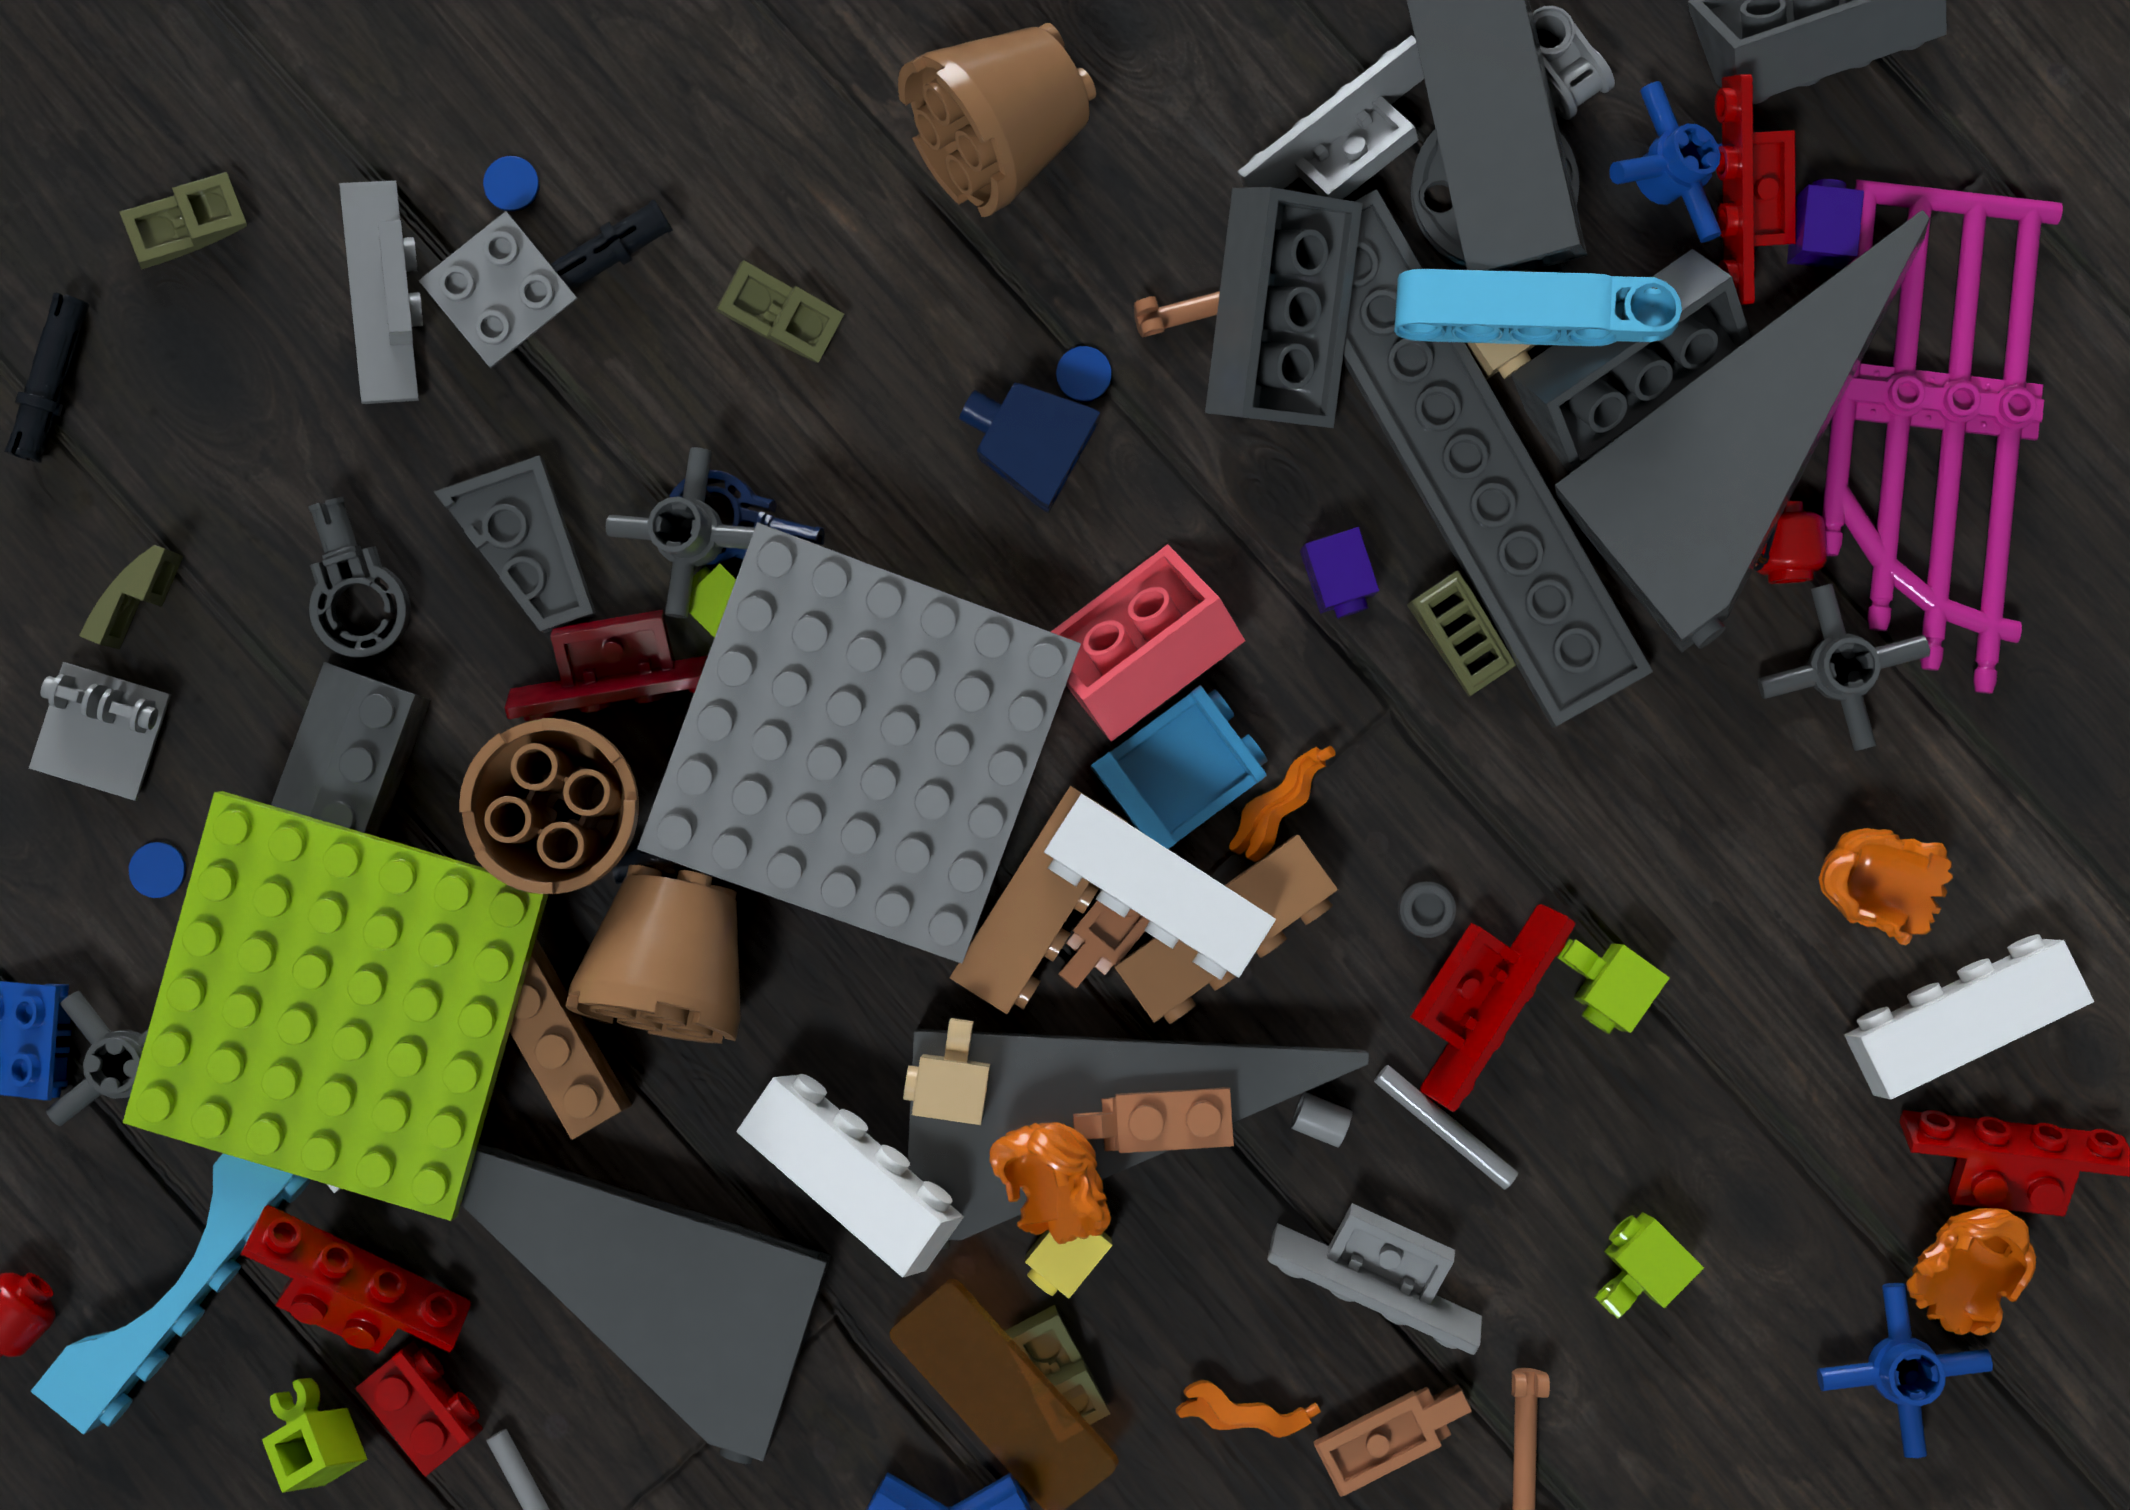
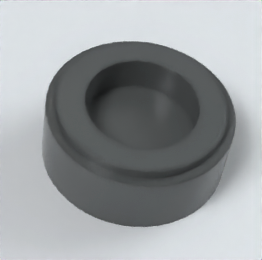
(1426, 909)

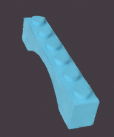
(96, 1373)

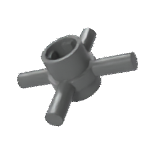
(684, 514)
(1821, 673)
(98, 1064)

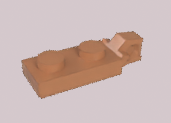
(1101, 941)
(1161, 1120)
(1390, 1437)

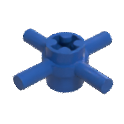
(1676, 164)
(1921, 1385)

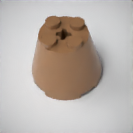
(995, 112)
(514, 797)
(664, 959)

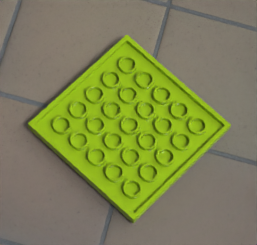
(335, 1006)

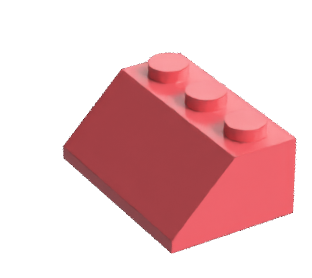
(1146, 641)

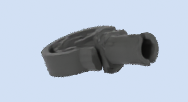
(331, 580)

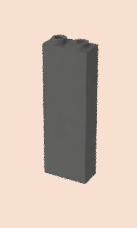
(1497, 133)

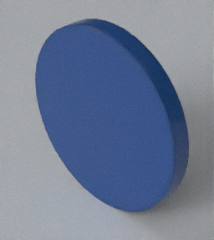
(511, 183)
(1083, 373)
(157, 870)

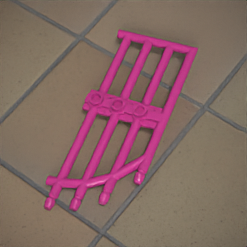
(1947, 403)

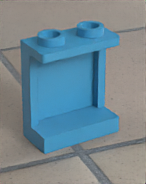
(1181, 768)

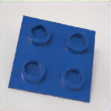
(29, 1040)

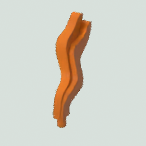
(1263, 813)
(1223, 1414)

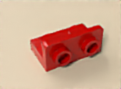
(420, 1407)

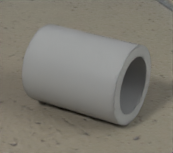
(1321, 1119)

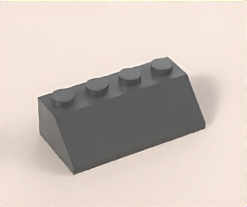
(1808, 40)
(1283, 306)
(1597, 393)
(351, 750)

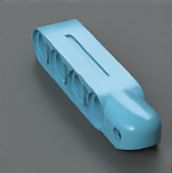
(1533, 307)

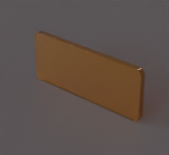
(1003, 1397)

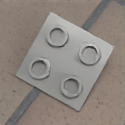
(498, 289)
(98, 730)

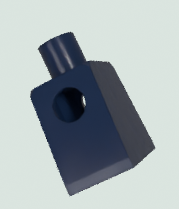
(1031, 439)

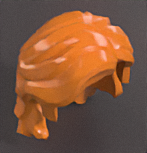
(1886, 881)
(1058, 1177)
(1971, 1268)

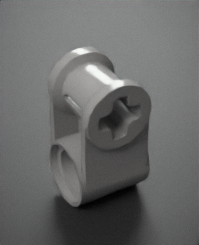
(1570, 62)

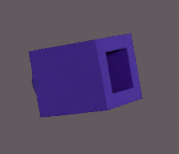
(1827, 225)
(1340, 572)

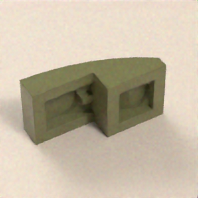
(184, 222)
(779, 312)
(144, 579)
(1055, 1353)

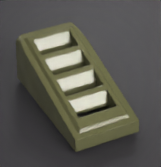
(1433, 627)

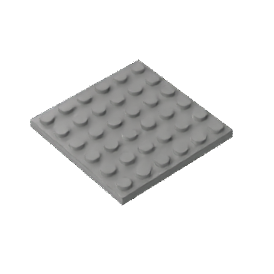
(858, 744)

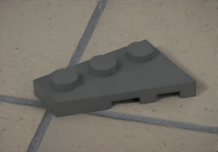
(525, 539)

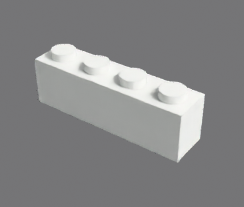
(1159, 886)
(1968, 1017)
(851, 1173)

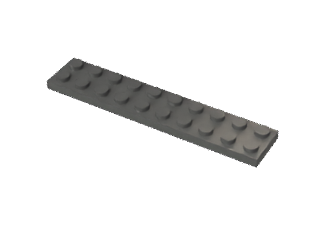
(1484, 491)

